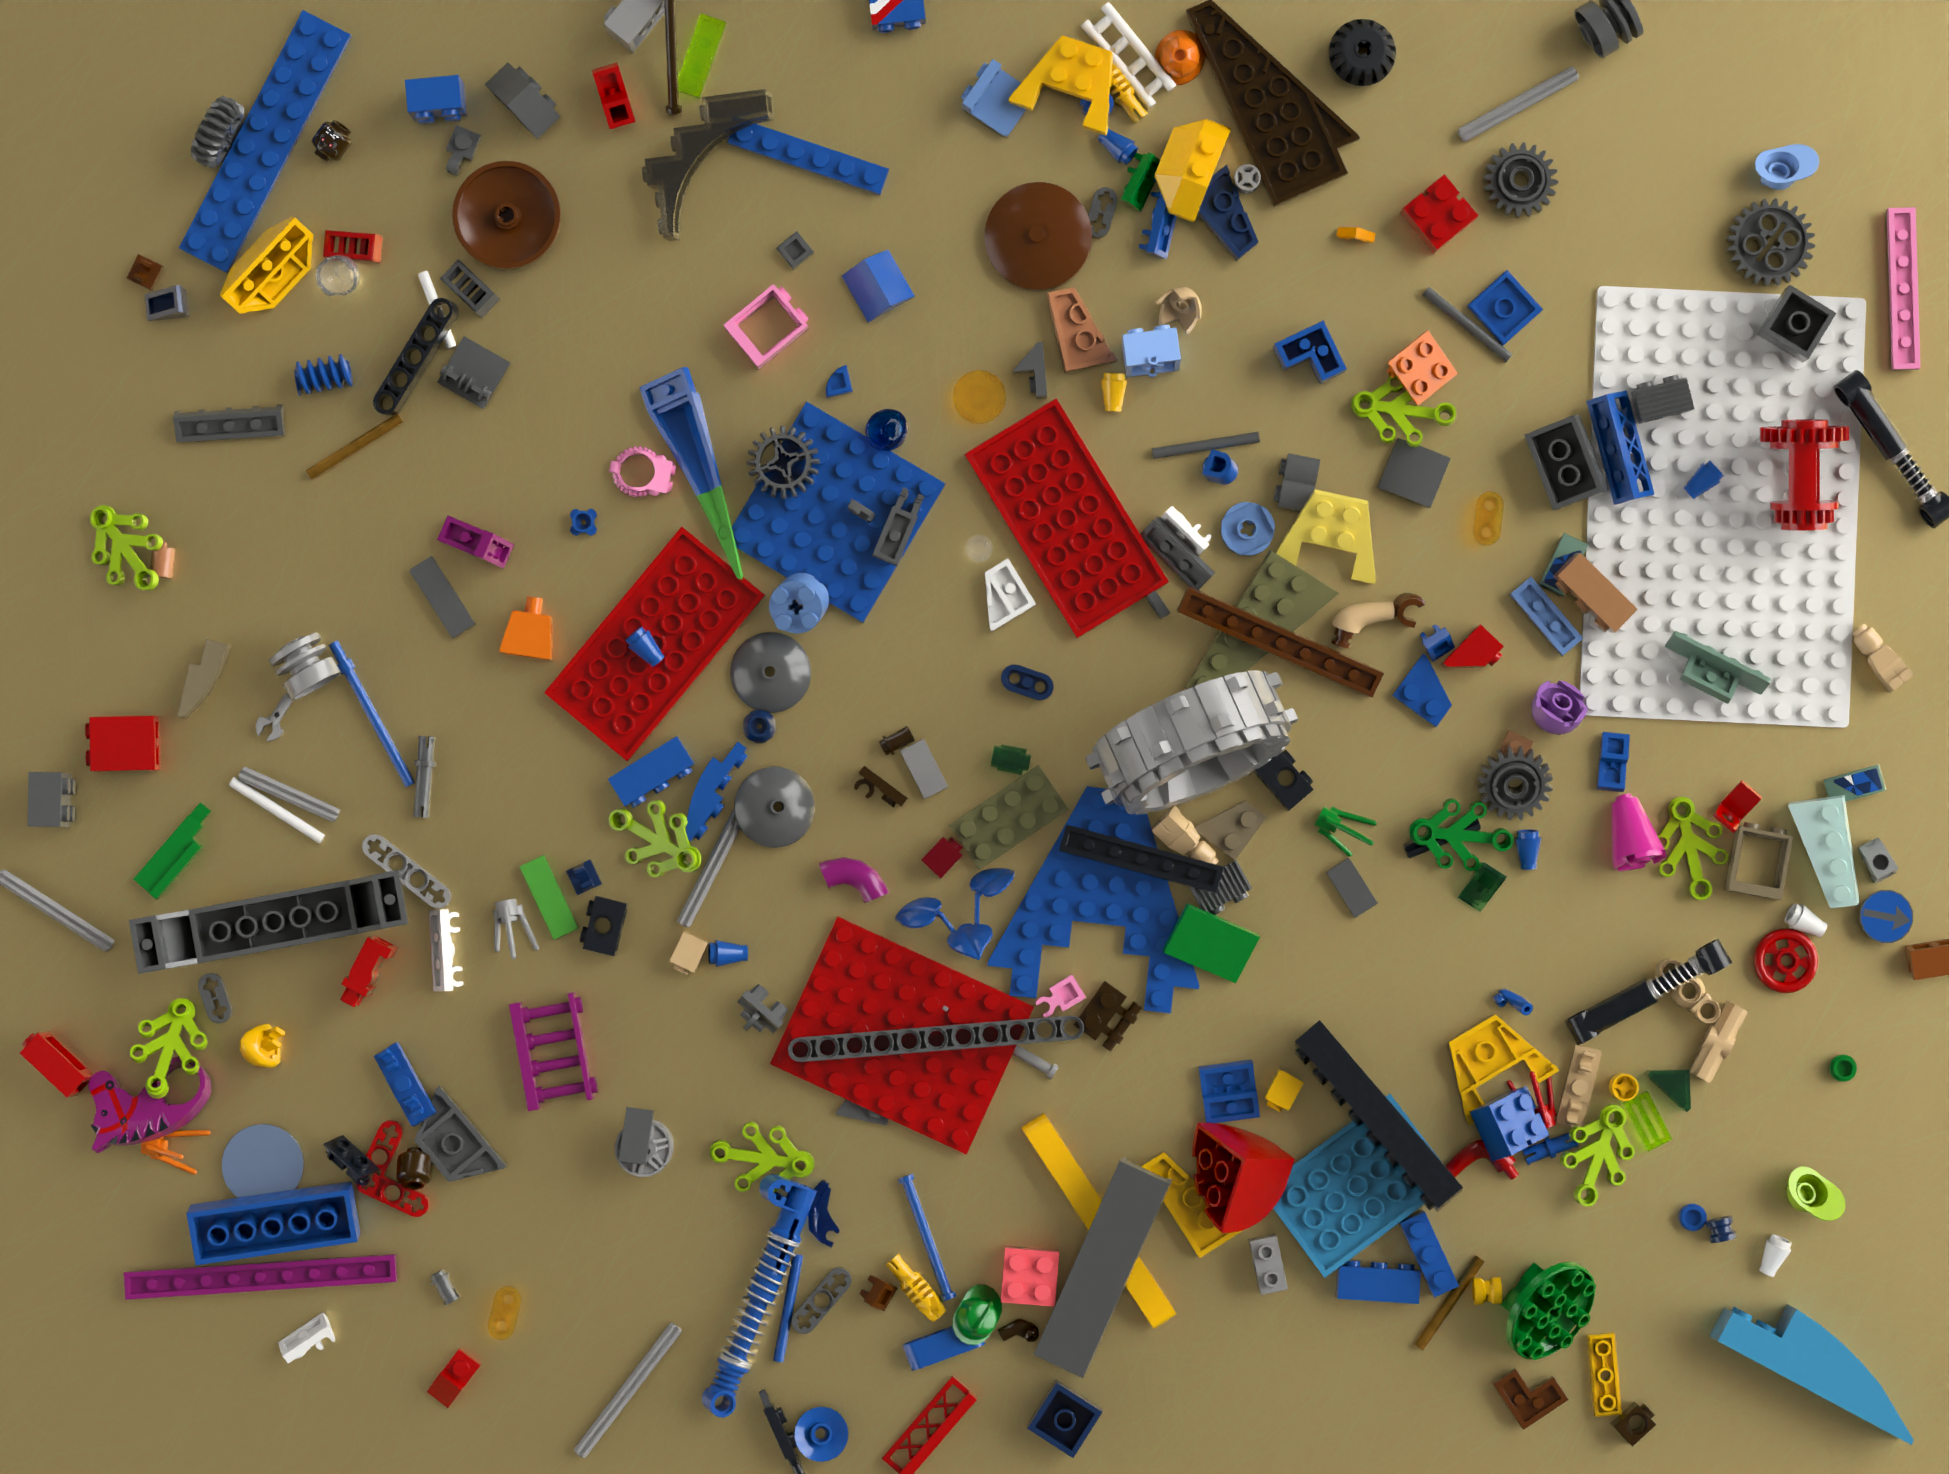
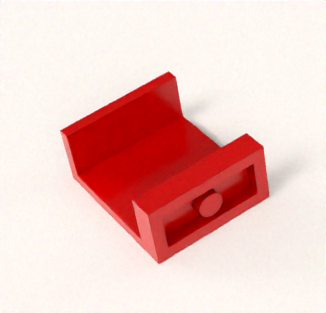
(123, 743)

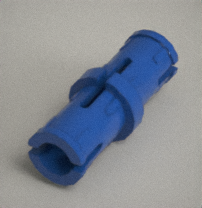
(1548, 1148)

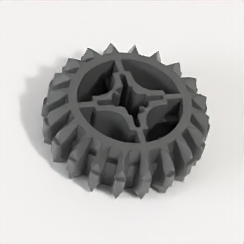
(217, 132)
(771, 465)

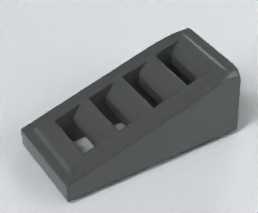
(482, 300)

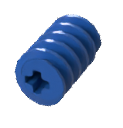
(323, 374)

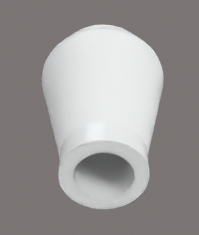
(1804, 920)
(1774, 1254)

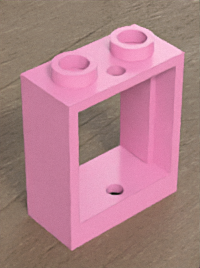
(743, 341)

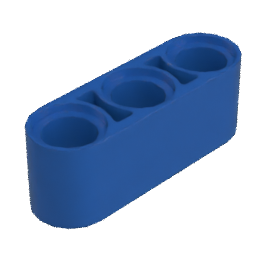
(935, 1348)

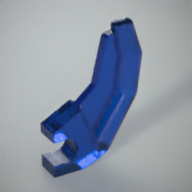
(819, 1218)

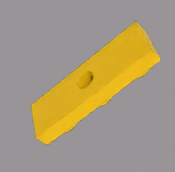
(1604, 1391)

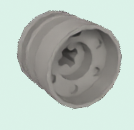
(304, 665)
(660, 1155)

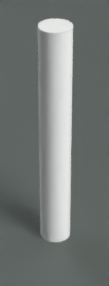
(431, 296)

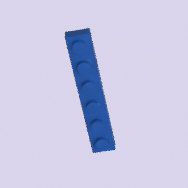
(811, 157)

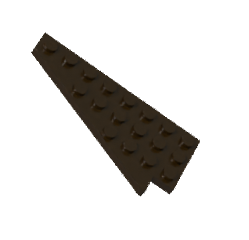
(1281, 121)

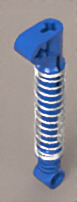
(765, 1283)

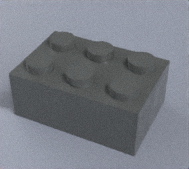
(1566, 462)

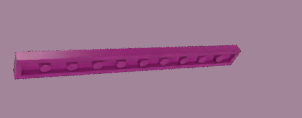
(260, 1276)

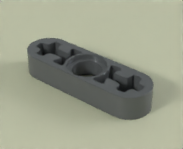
(820, 1289)

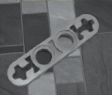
(407, 870)

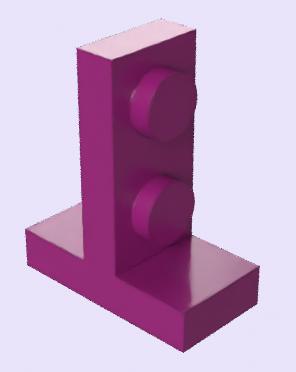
(475, 541)

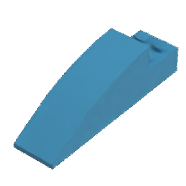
(1812, 1359)

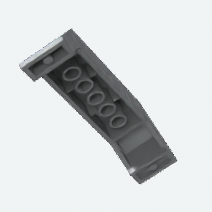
(268, 922)

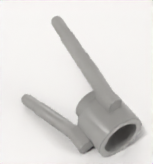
(505, 913)

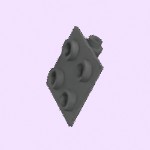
(473, 372)

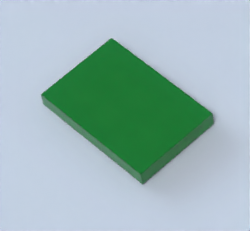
(1211, 943)

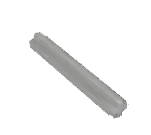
(289, 794)

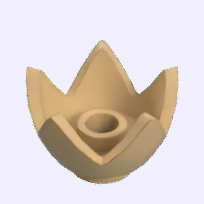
(1180, 305)

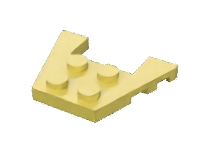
(1334, 523)

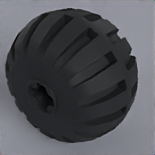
(1364, 68)

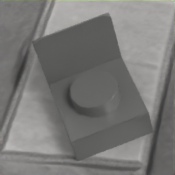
(1034, 363)

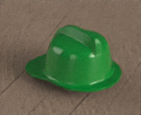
(977, 1315)

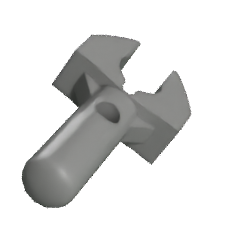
(275, 718)

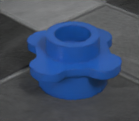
(589, 516)

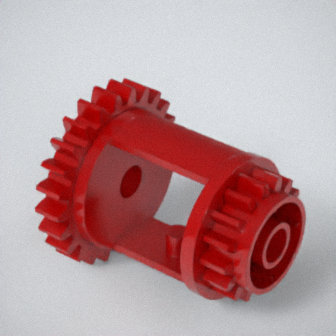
(1804, 440)

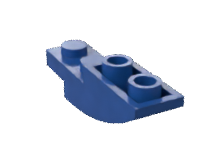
(705, 800)

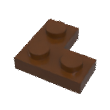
(1528, 1404)

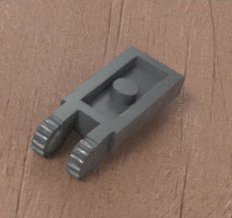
(897, 530)

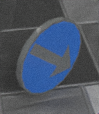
(1886, 916)

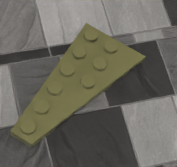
(1275, 593)

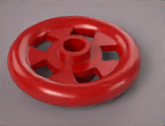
(1808, 962)

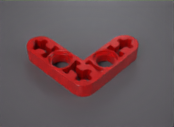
(383, 1181)

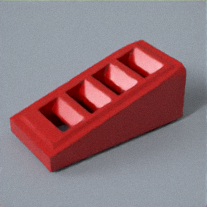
(374, 250)

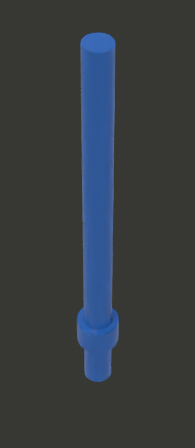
(347, 668)

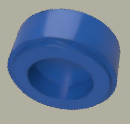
(1692, 1217)

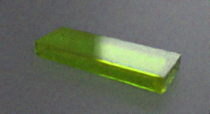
(700, 55)

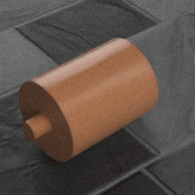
(163, 561)

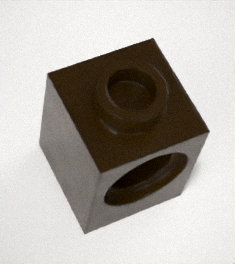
(1621, 1423)

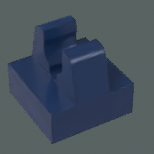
(584, 877)

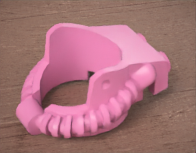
(660, 481)

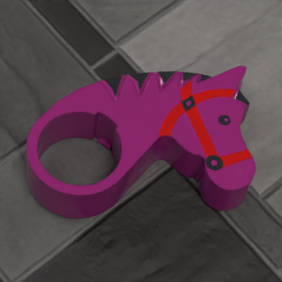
(139, 1119)

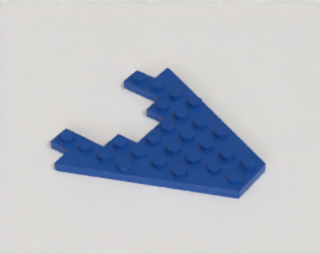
(1098, 893)

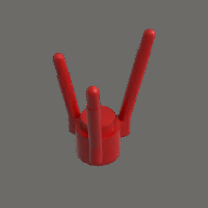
(1546, 1111)

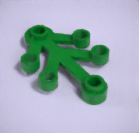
(1455, 834)

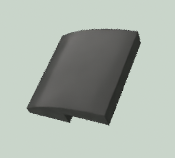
(1413, 473)

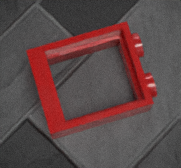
(56, 1063)

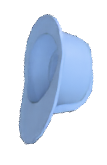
(1785, 165)

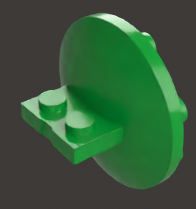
(1547, 1307)

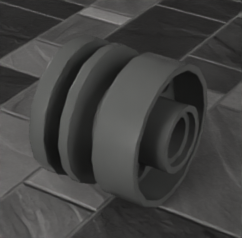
(1604, 24)

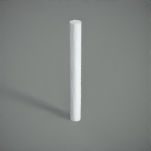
(277, 810)

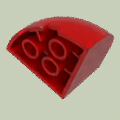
(1238, 1175)

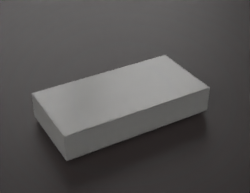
(924, 769)

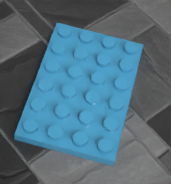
(1345, 1197)

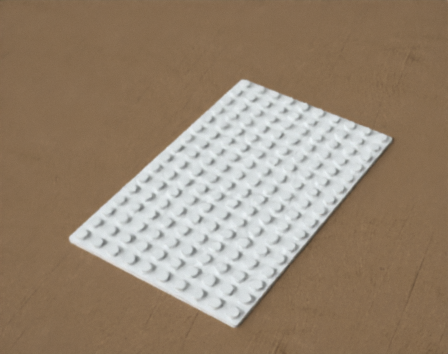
(1721, 559)

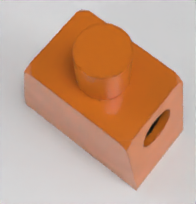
(529, 632)

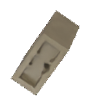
(1775, 834)

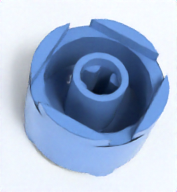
(789, 614)

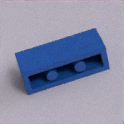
(652, 772)
(1428, 1253)
(1378, 1282)

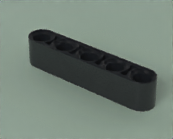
(403, 363)

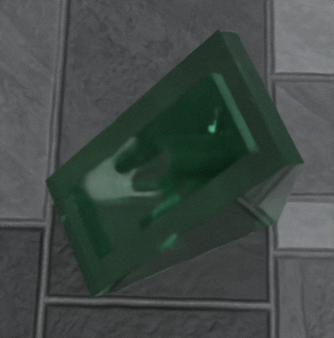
(1481, 886)
(1674, 1084)

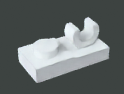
(1183, 529)
(302, 1339)

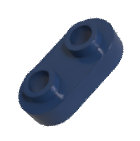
(1027, 682)

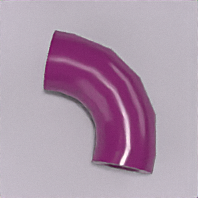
(856, 874)

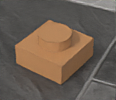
(1514, 741)

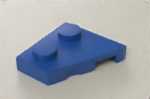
(1423, 692)

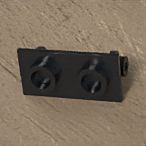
(347, 1155)

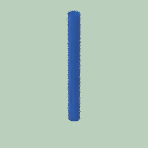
(788, 1307)

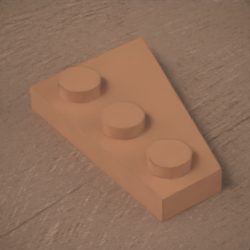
(1076, 333)

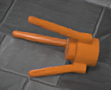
(158, 1148)

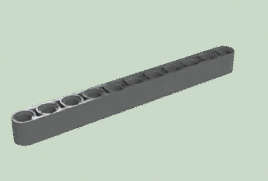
(948, 1031)

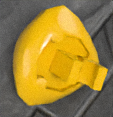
(261, 1046)

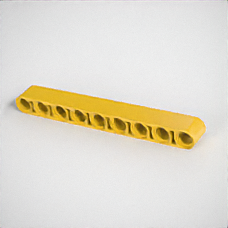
(1086, 1203)

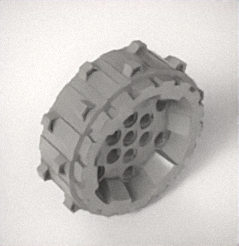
(1193, 742)

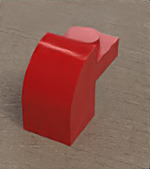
(613, 95)

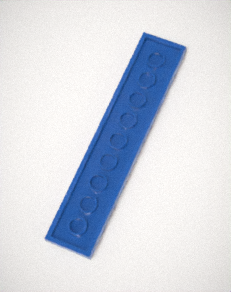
(265, 141)

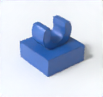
(1438, 643)

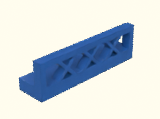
(1616, 447)

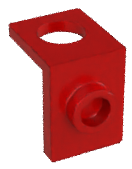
(1737, 805)

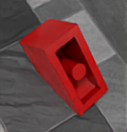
(1475, 650)

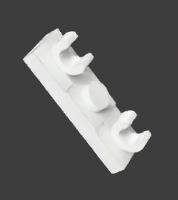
(443, 950)

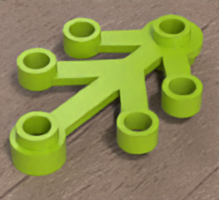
(1398, 410)
(122, 546)
(659, 840)
(1690, 843)
(169, 1042)
(1600, 1150)
(766, 1157)

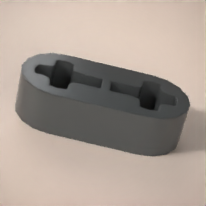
(1107, 214)
(209, 1000)

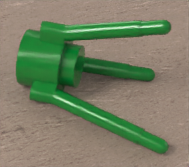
(1329, 821)

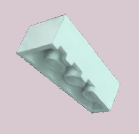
(1828, 843)

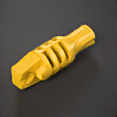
(1123, 95)
(917, 1289)

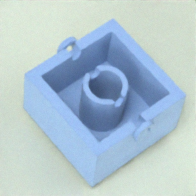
(1150, 351)

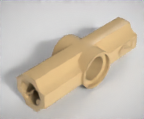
(1718, 1042)

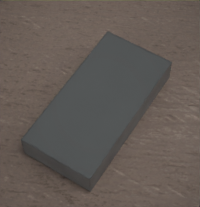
(1351, 887)
(636, 1136)

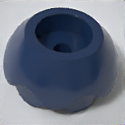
(759, 735)

